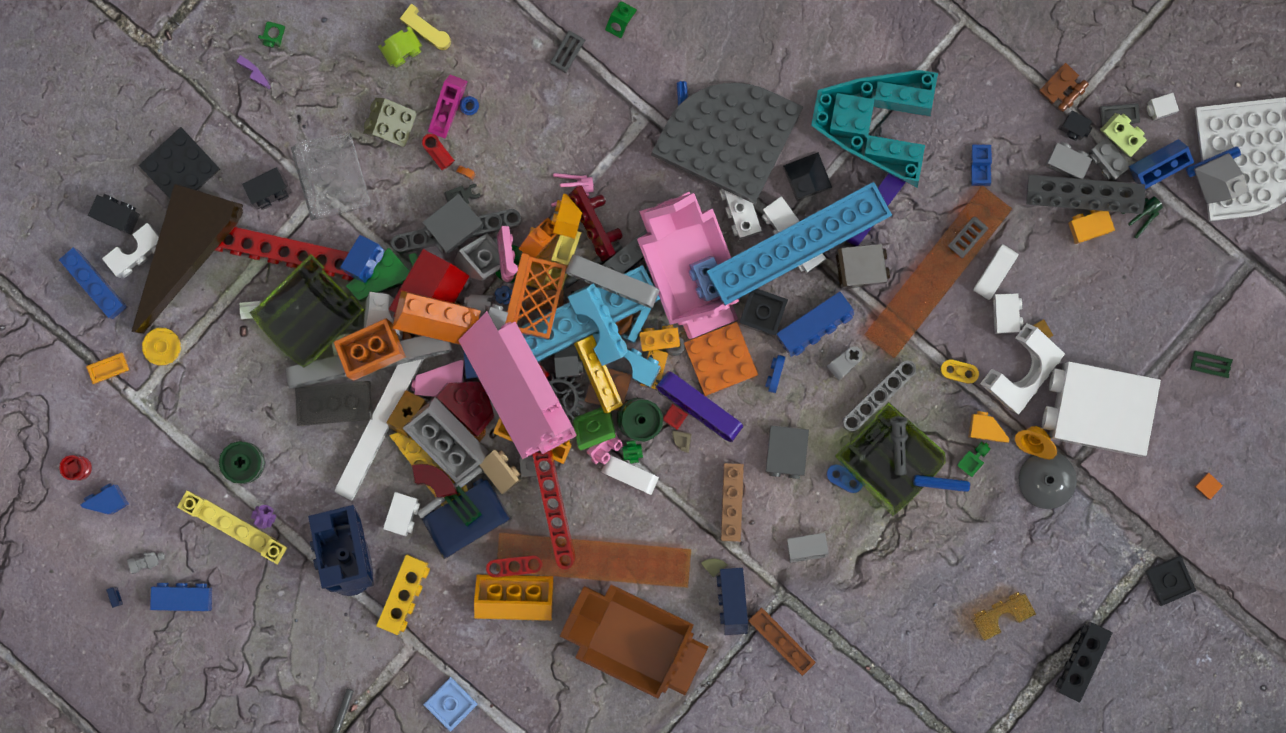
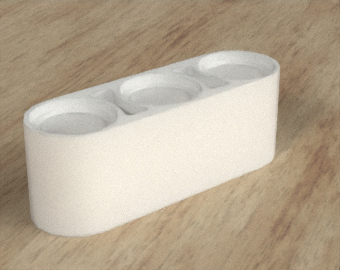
(995, 272)
(630, 475)

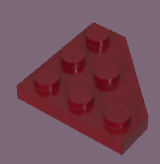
(468, 404)

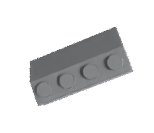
(445, 440)

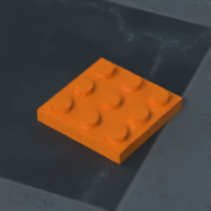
(720, 359)

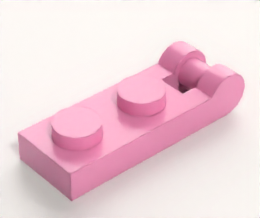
(506, 254)

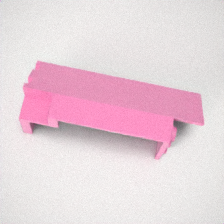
(674, 239)
(516, 386)

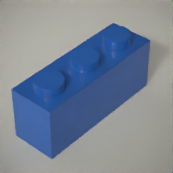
(1161, 164)
(181, 597)

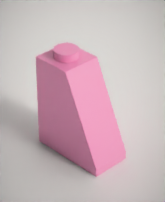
(433, 381)

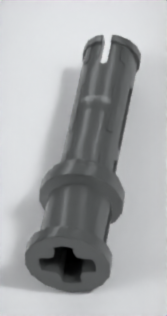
(899, 437)

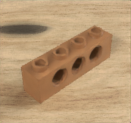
(732, 502)

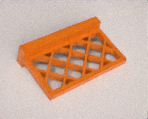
(520, 288)

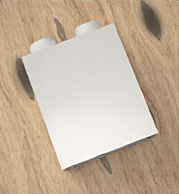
(1102, 408)

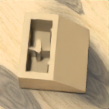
(499, 471)

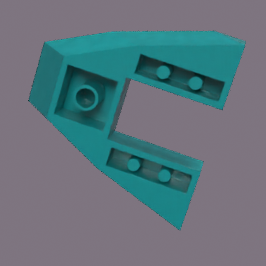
(846, 114)

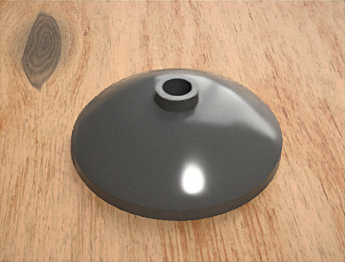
(1034, 481)

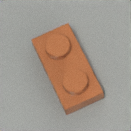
(539, 298)

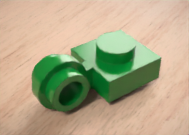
(971, 463)

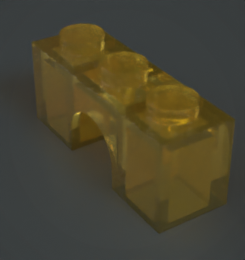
(987, 621)

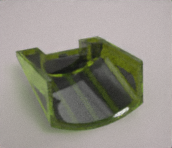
(306, 312)
(872, 460)

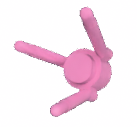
(586, 182)

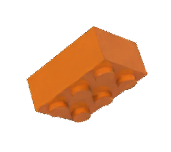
(369, 349)

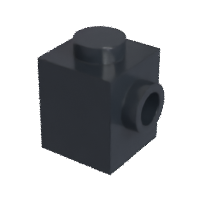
(1076, 126)

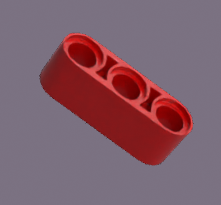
(523, 562)

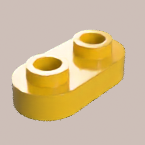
(959, 370)

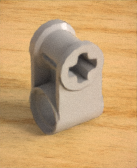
(842, 364)

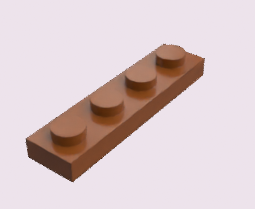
(781, 641)

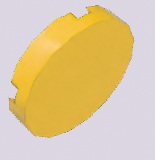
(161, 346)

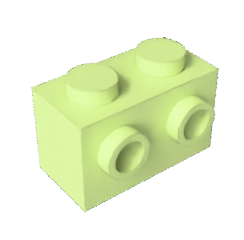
(1123, 134)

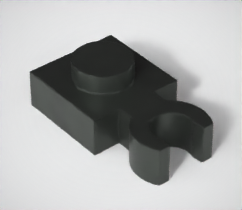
(465, 194)

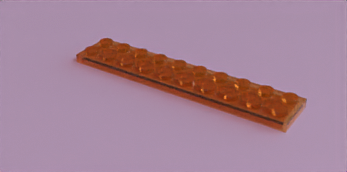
(935, 275)
(601, 560)

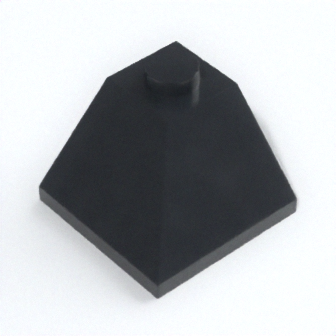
(807, 176)

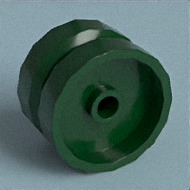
(644, 429)
(230, 462)

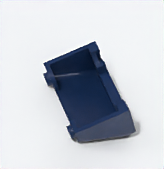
(449, 530)

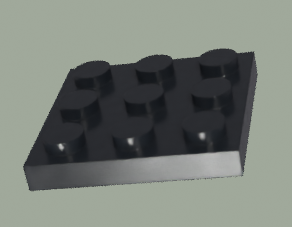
(180, 163)

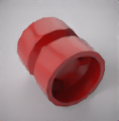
(75, 467)

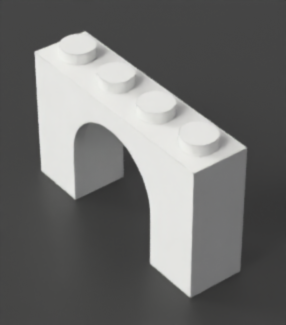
(1044, 357)

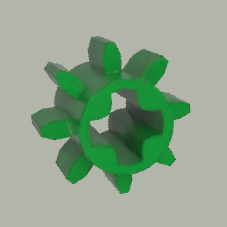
(632, 452)

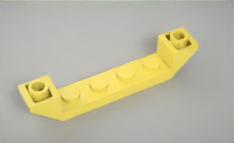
(233, 526)

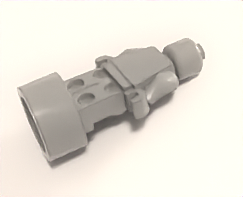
(148, 560)

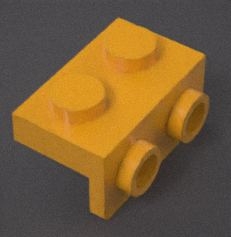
(659, 339)

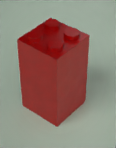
(433, 278)

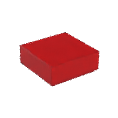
(675, 416)

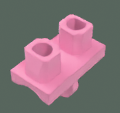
(600, 453)

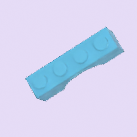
(589, 303)
(644, 370)

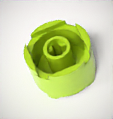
(400, 47)

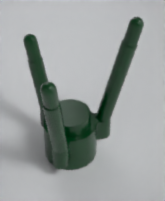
(1151, 208)

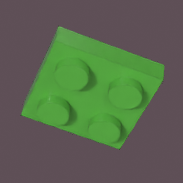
(593, 428)

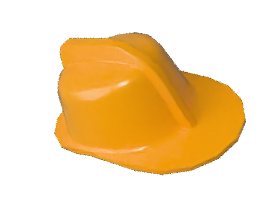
(1036, 442)

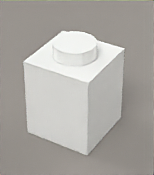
(1162, 106)

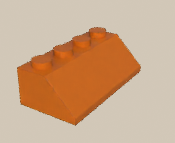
(433, 317)

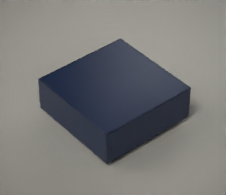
(114, 597)

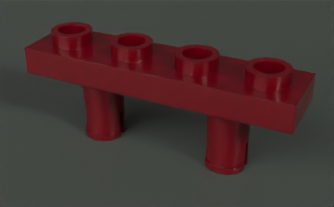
(595, 231)

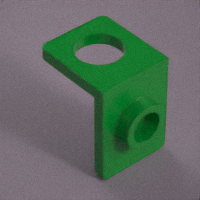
(621, 15)
(267, 40)

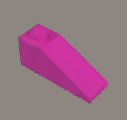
(447, 105)

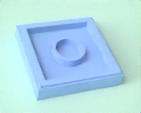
(450, 704)

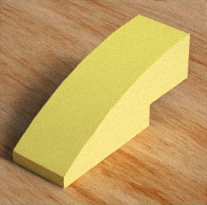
(563, 252)

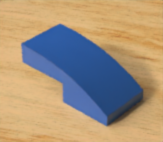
(981, 165)

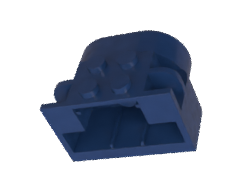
(341, 551)

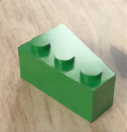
(386, 275)

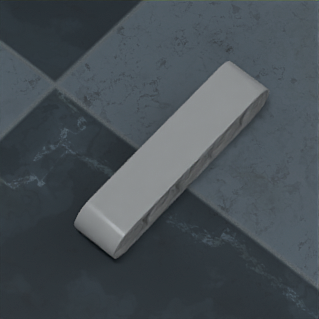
(612, 281)
(885, 389)

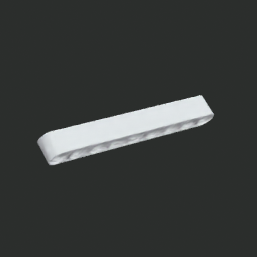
(376, 430)

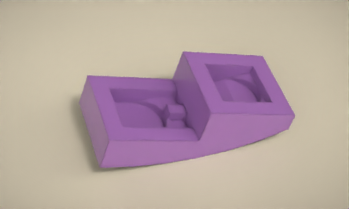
(256, 75)

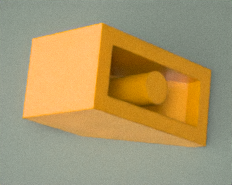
(986, 428)

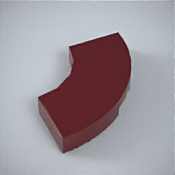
(434, 478)

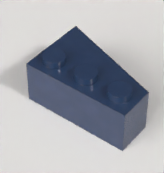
(733, 601)

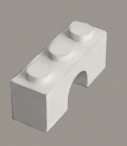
(121, 263)

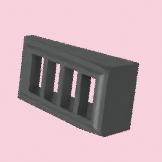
(977, 223)

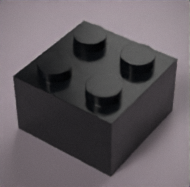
(267, 189)
(116, 215)
(763, 312)

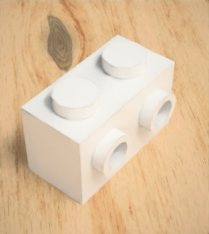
(1006, 313)
(401, 514)

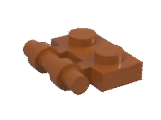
(1059, 82)

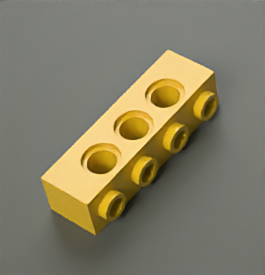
(386, 620)

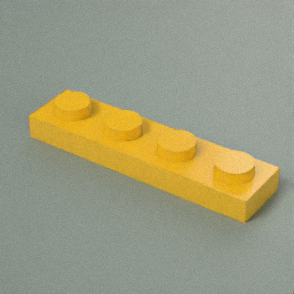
(598, 375)

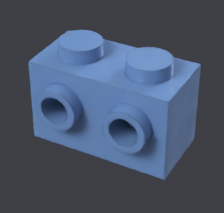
(698, 273)

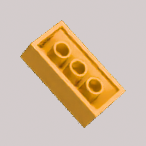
(513, 597)

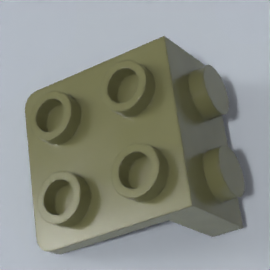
(389, 121)

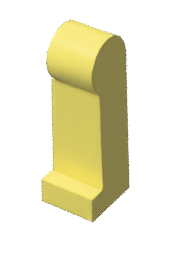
(437, 38)

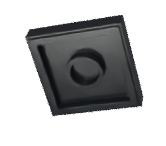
(1170, 580)

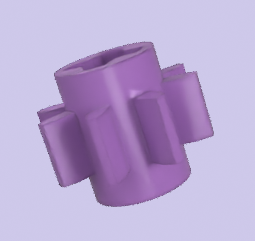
(263, 516)

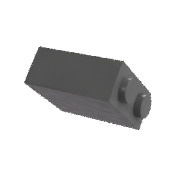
(452, 224)
(787, 451)

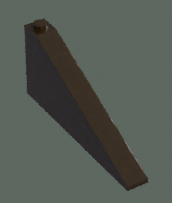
(189, 235)

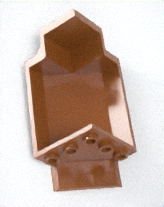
(634, 641)

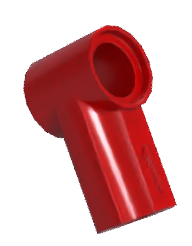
(438, 152)

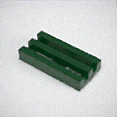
(1227, 368)
(472, 517)

